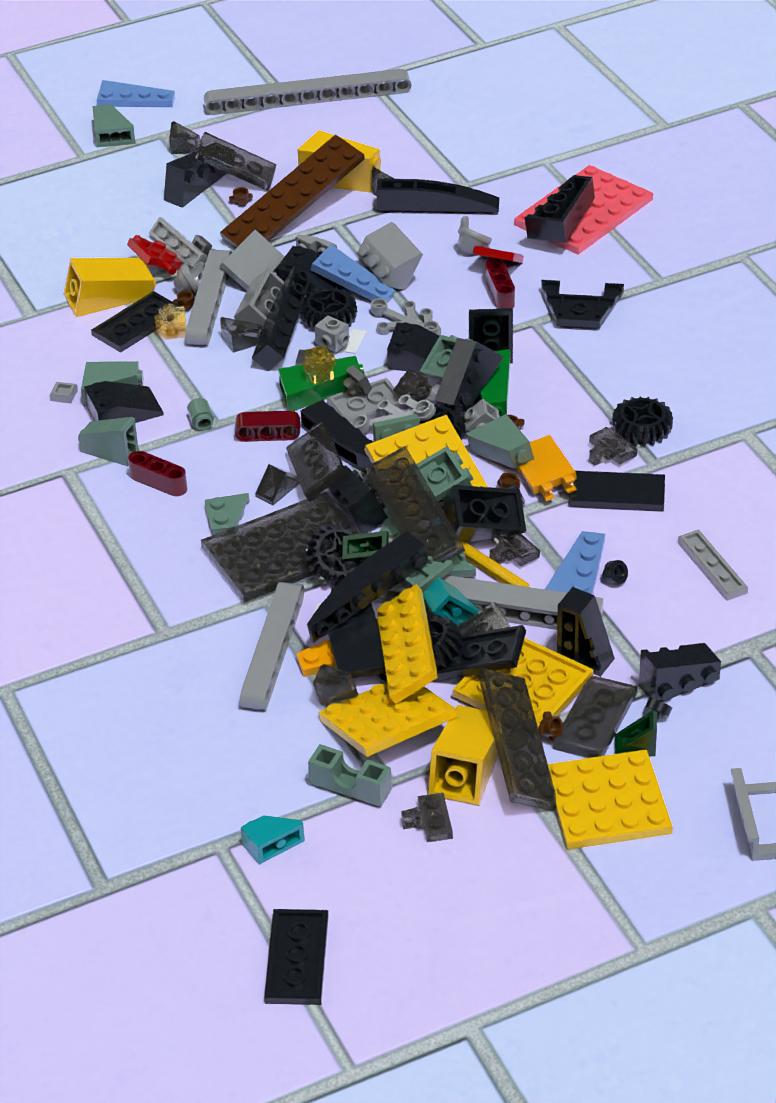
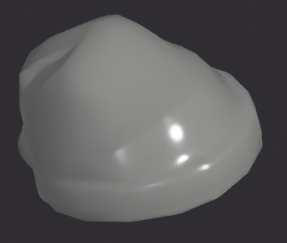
(470, 238)
(187, 277)

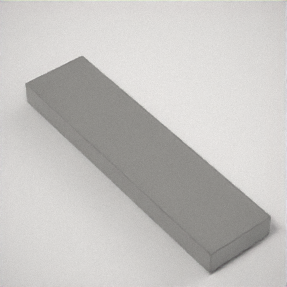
(177, 242)
(713, 565)

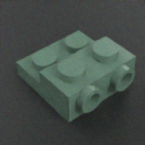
(437, 360)
(443, 471)

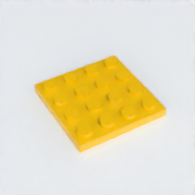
(425, 441)
(548, 675)
(376, 723)
(609, 799)

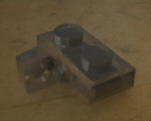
(610, 445)
(514, 547)
(431, 816)

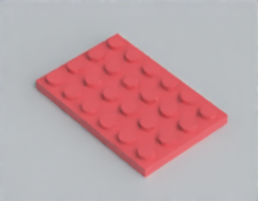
(612, 205)

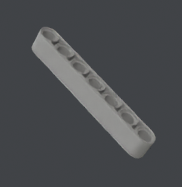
(207, 299)
(272, 646)

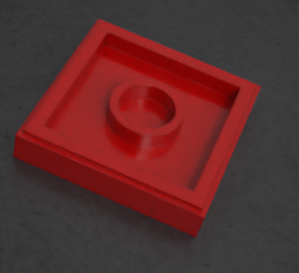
(499, 254)

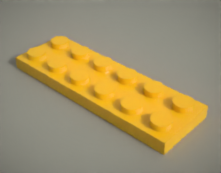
(406, 644)

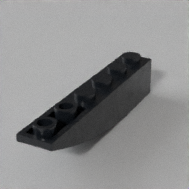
(432, 196)
(281, 320)
(347, 439)
(368, 582)

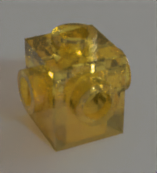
(175, 313)
(319, 364)

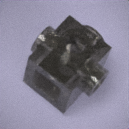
(414, 385)

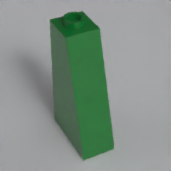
(497, 387)
(299, 390)

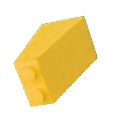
(361, 176)
(106, 283)
(463, 757)

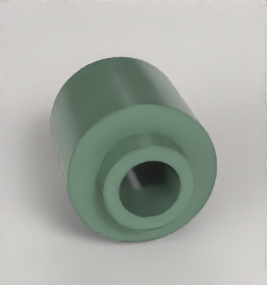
(200, 414)

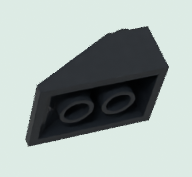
(303, 259)
(492, 328)
(409, 346)
(121, 400)
(484, 512)

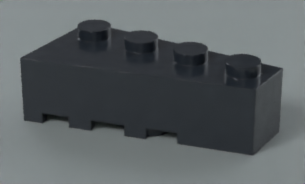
(188, 179)
(562, 211)

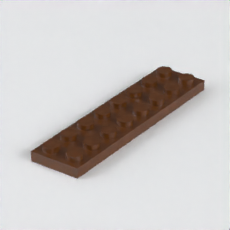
(295, 192)

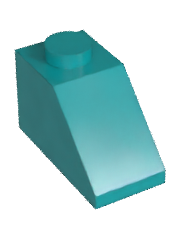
(449, 601)
(271, 836)

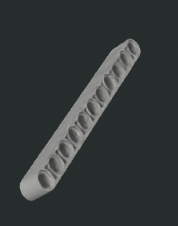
(299, 87)

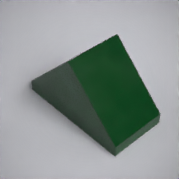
(361, 546)
(638, 735)

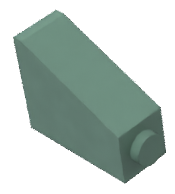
(112, 127)
(112, 371)
(110, 439)
(501, 442)

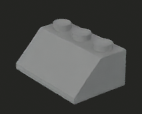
(390, 256)
(259, 298)

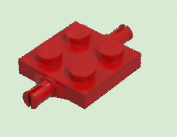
(155, 254)

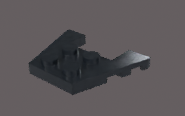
(580, 310)

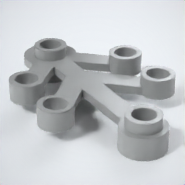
(380, 308)
(423, 409)

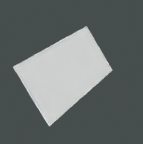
(355, 340)

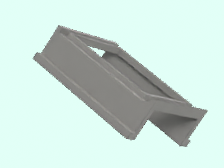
(743, 790)

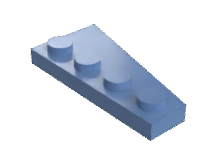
(133, 95)
(348, 273)
(580, 565)

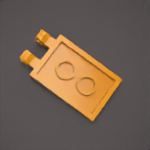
(547, 469)

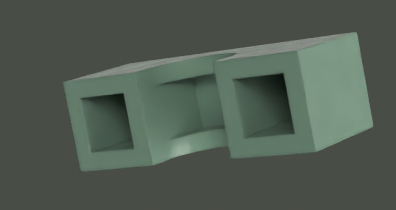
(331, 772)

